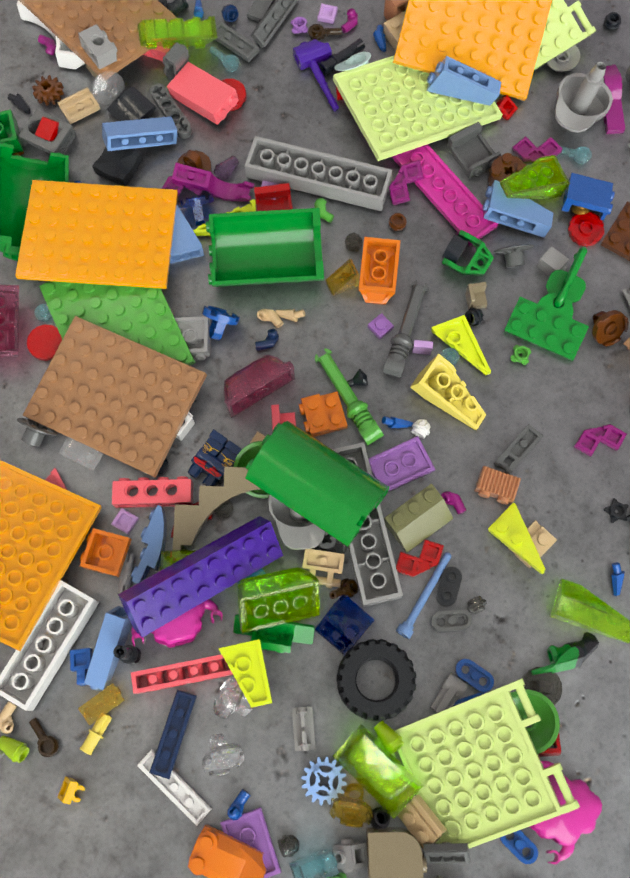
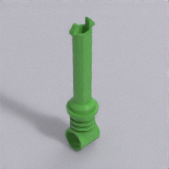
(356, 409)

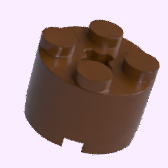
(504, 167)

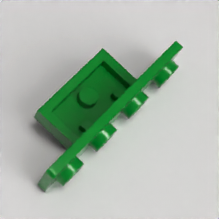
(279, 637)

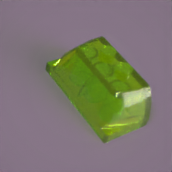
(277, 598)
(377, 771)

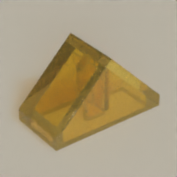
(343, 278)

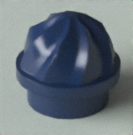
(229, 13)

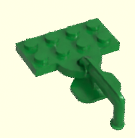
(550, 320)

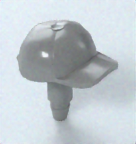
(583, 99)
(293, 528)

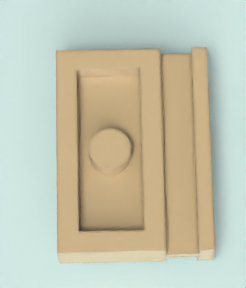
(78, 105)
(541, 538)
(422, 821)

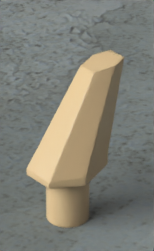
(291, 314)

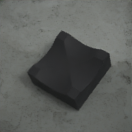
(118, 165)

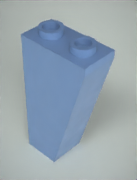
(463, 82)
(516, 212)

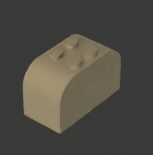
(394, 854)

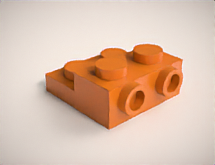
(323, 414)
(105, 552)

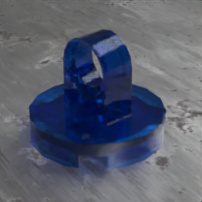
(196, 203)

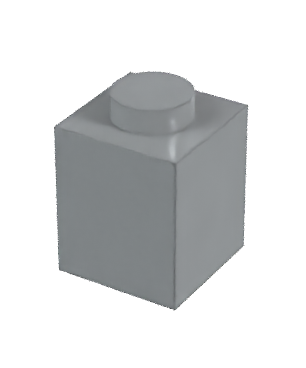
(552, 261)

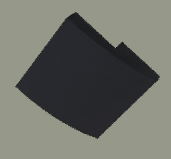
(131, 106)

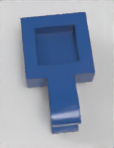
(80, 662)

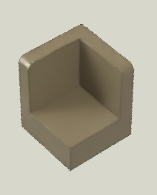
(476, 295)

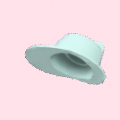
(354, 61)

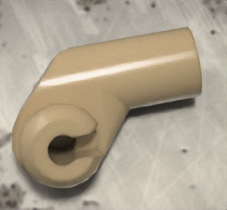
(270, 315)
(6, 721)

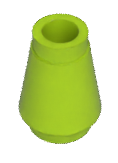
(389, 738)
(14, 749)

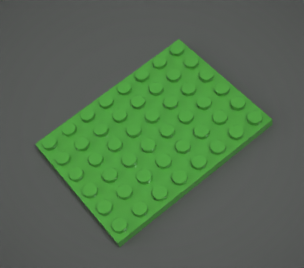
(128, 311)

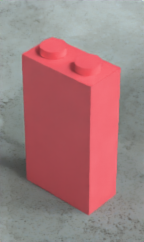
(203, 93)

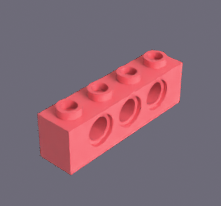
(122, 499)

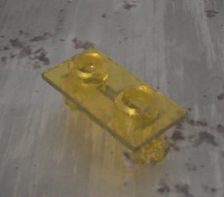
(101, 704)

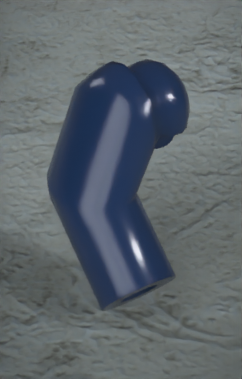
(269, 342)

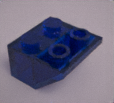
(344, 624)

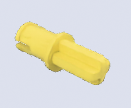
(95, 734)

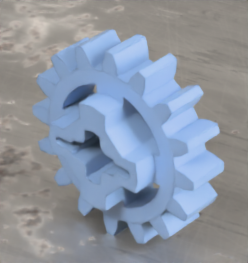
(315, 787)

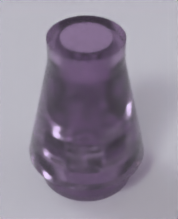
(224, 169)

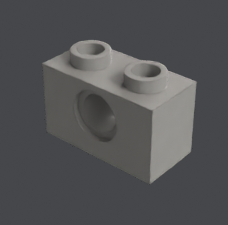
(98, 46)

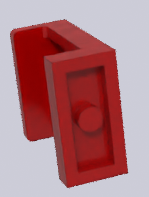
(264, 197)

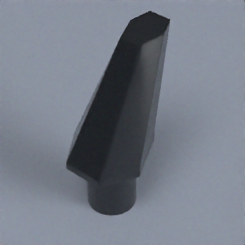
(19, 102)

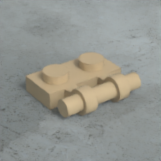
(324, 561)

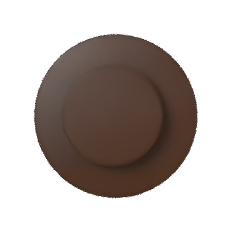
(397, 221)

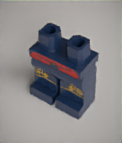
(212, 459)

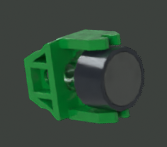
(457, 246)

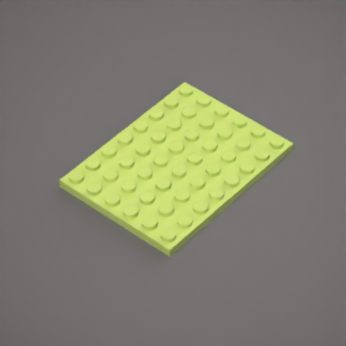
(399, 112)

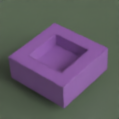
(380, 326)

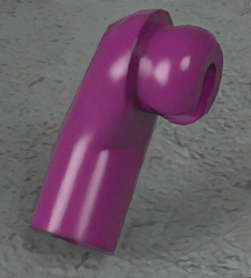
(352, 21)
(49, 43)
(454, 500)

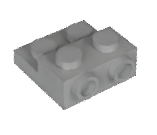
(196, 334)

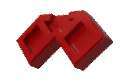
(428, 558)

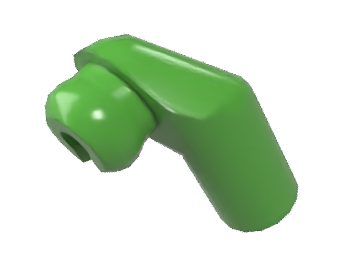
(325, 215)

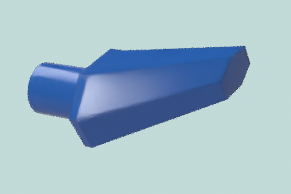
(198, 9)
(380, 38)
(393, 422)
(617, 578)

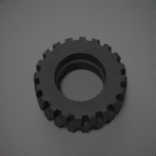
(404, 680)

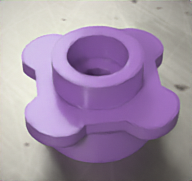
(299, 25)

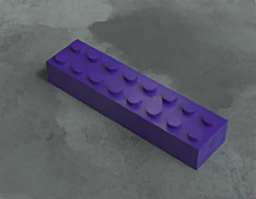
(200, 575)

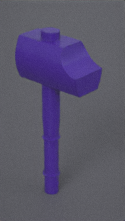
(309, 55)

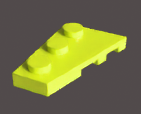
(249, 670)

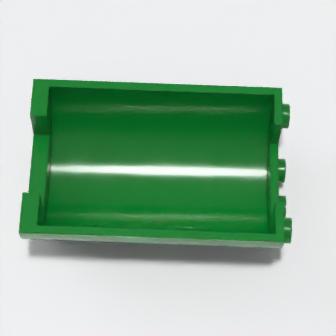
(15, 189)
(265, 247)
(315, 481)

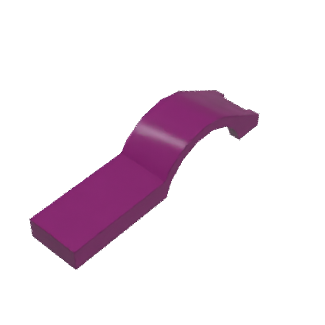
(614, 118)
(208, 182)

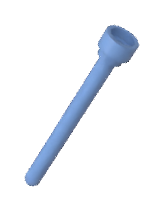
(406, 628)

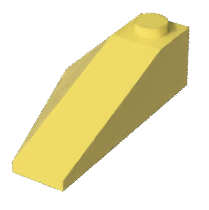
(444, 389)

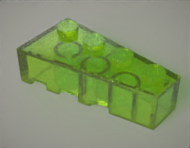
(189, 33)

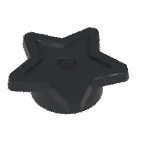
(615, 505)

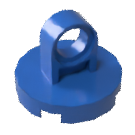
(219, 320)

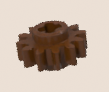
(48, 90)

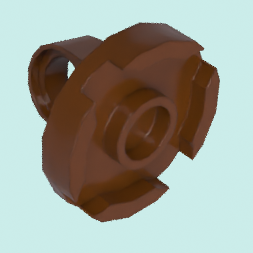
(196, 159)
(609, 327)

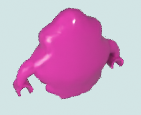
(183, 628)
(569, 826)

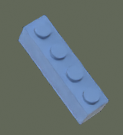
(139, 133)

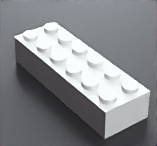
(47, 646)

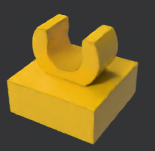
(68, 790)

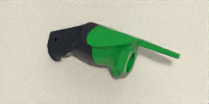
(569, 655)

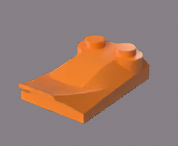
(379, 269)
(225, 856)

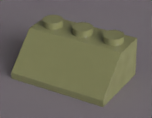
(418, 518)

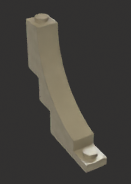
(191, 518)

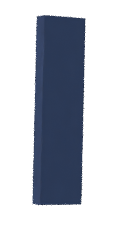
(173, 734)

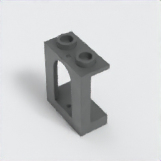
(60, 143)

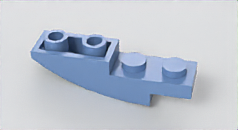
(155, 538)

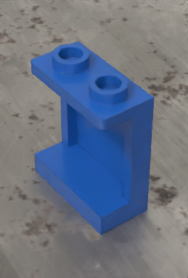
(589, 194)

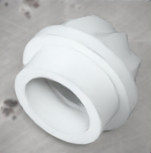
(421, 428)

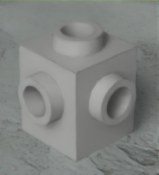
(350, 855)

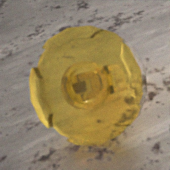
(351, 810)

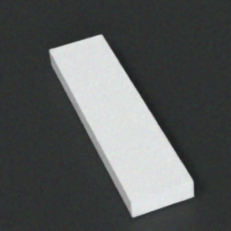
(178, 791)

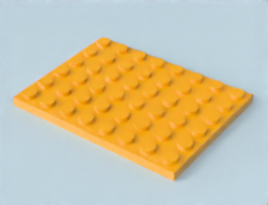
(483, 34)
(98, 234)
(37, 543)

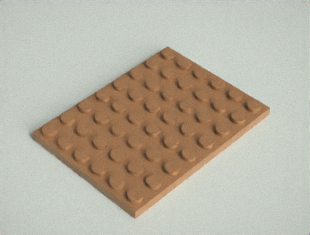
(115, 17)
(115, 396)

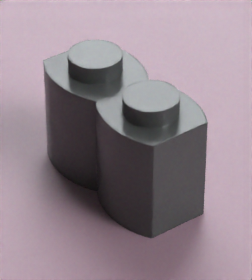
(175, 60)

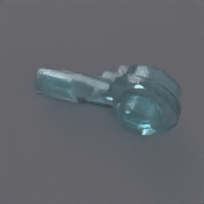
(229, 62)
(580, 155)
(43, 313)
(451, 355)

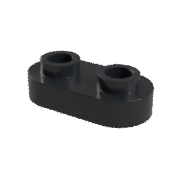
(449, 586)

